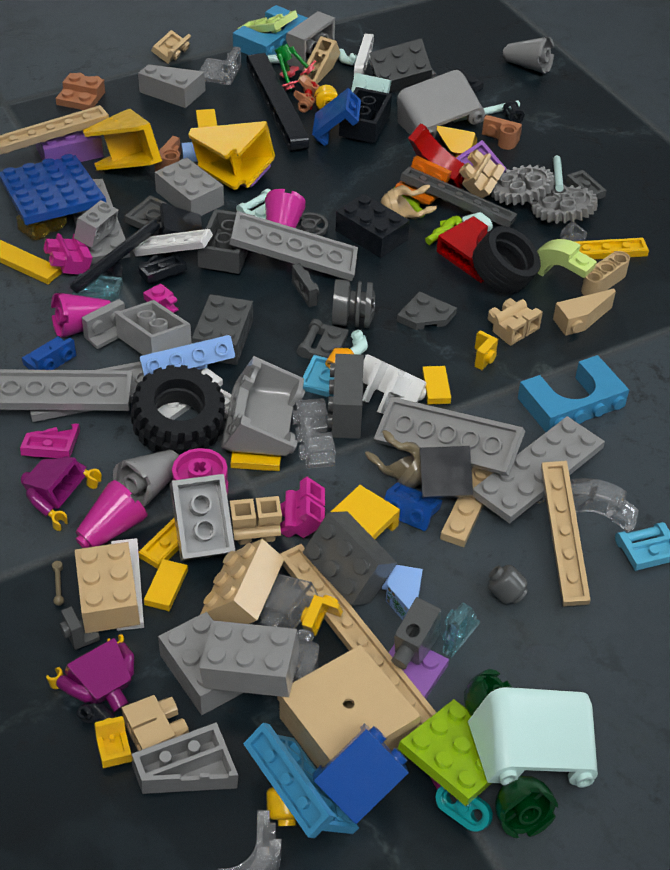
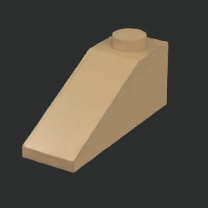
(326, 54)
(581, 312)

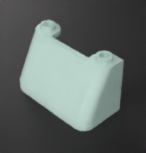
(535, 733)

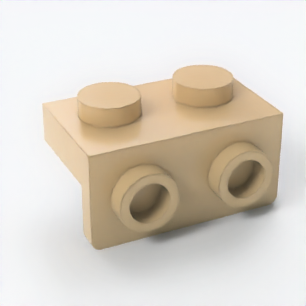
(171, 46)

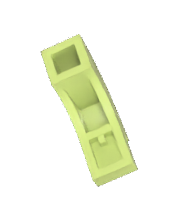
(565, 254)

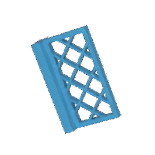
(292, 778)

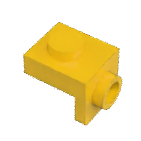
(486, 349)
(314, 614)
(112, 742)

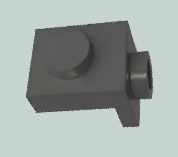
(75, 631)

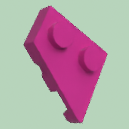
(50, 442)

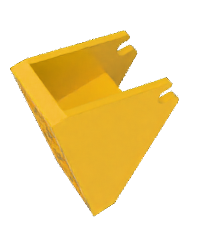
(127, 139)
(233, 152)

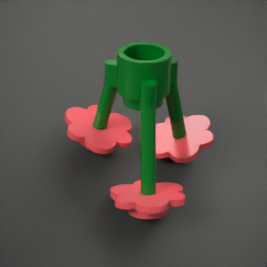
(284, 54)

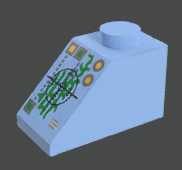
(402, 588)

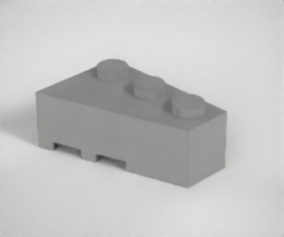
(172, 84)
(186, 763)

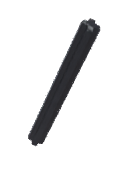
(114, 256)

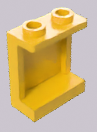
(370, 511)

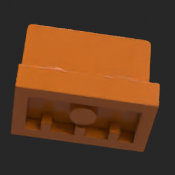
(431, 169)

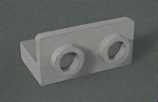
(100, 324)

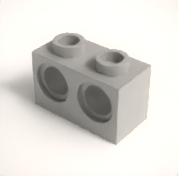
(96, 223)

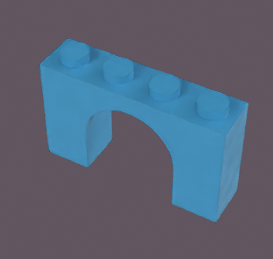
(256, 42)
(549, 408)

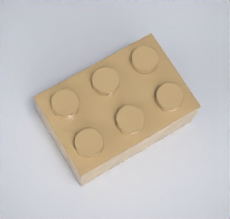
(243, 583)
(106, 587)

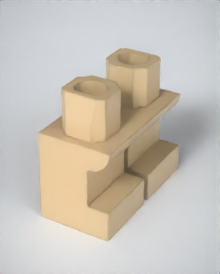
(482, 176)
(514, 321)
(252, 525)
(148, 721)

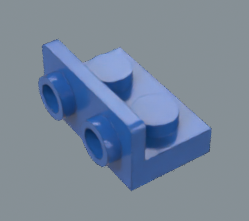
(50, 355)
(412, 507)

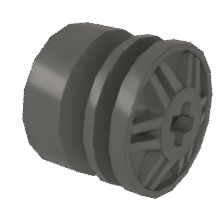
(352, 303)

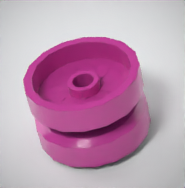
(199, 463)

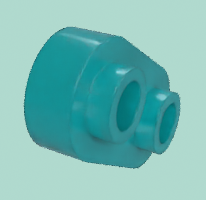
(465, 814)

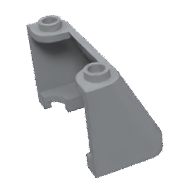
(438, 103)
(262, 410)

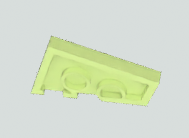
(272, 24)

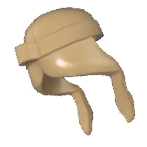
(400, 205)

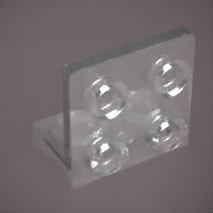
(223, 71)

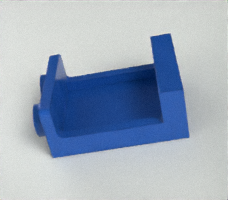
(342, 107)
(361, 773)

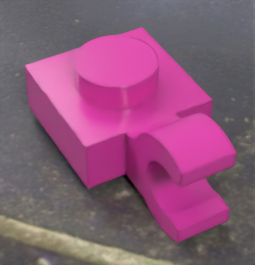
(162, 296)

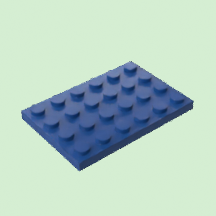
(50, 188)

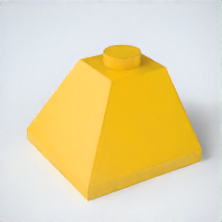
(457, 140)

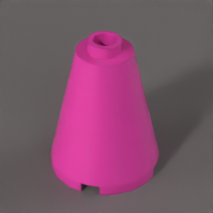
(284, 207)
(70, 310)
(110, 516)

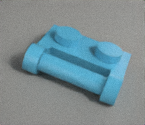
(646, 552)

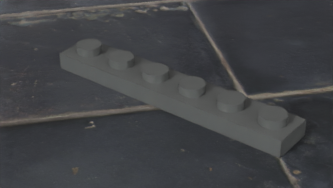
(459, 197)

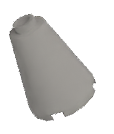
(531, 54)
(146, 474)

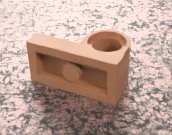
(505, 131)
(169, 153)

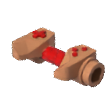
(306, 99)

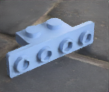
(192, 355)

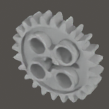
(523, 185)
(565, 205)

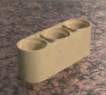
(606, 273)

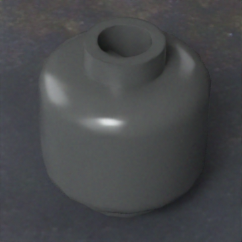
(507, 584)

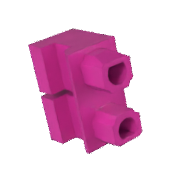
(68, 254)
(303, 509)

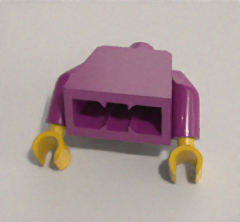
(54, 482)
(98, 674)

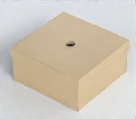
(338, 699)

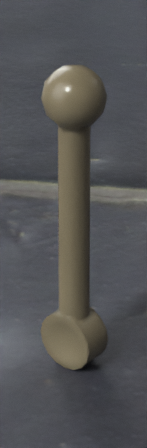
(57, 566)

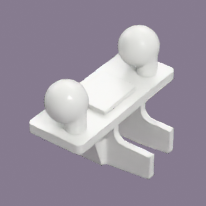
(391, 382)

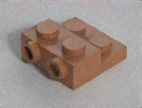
(81, 91)

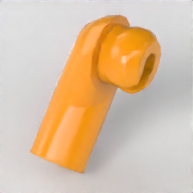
(331, 359)

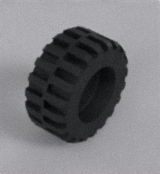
(180, 386)

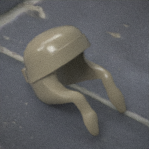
(404, 470)

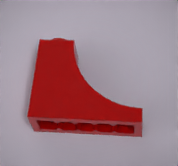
(429, 149)
(459, 243)

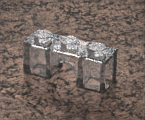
(315, 447)

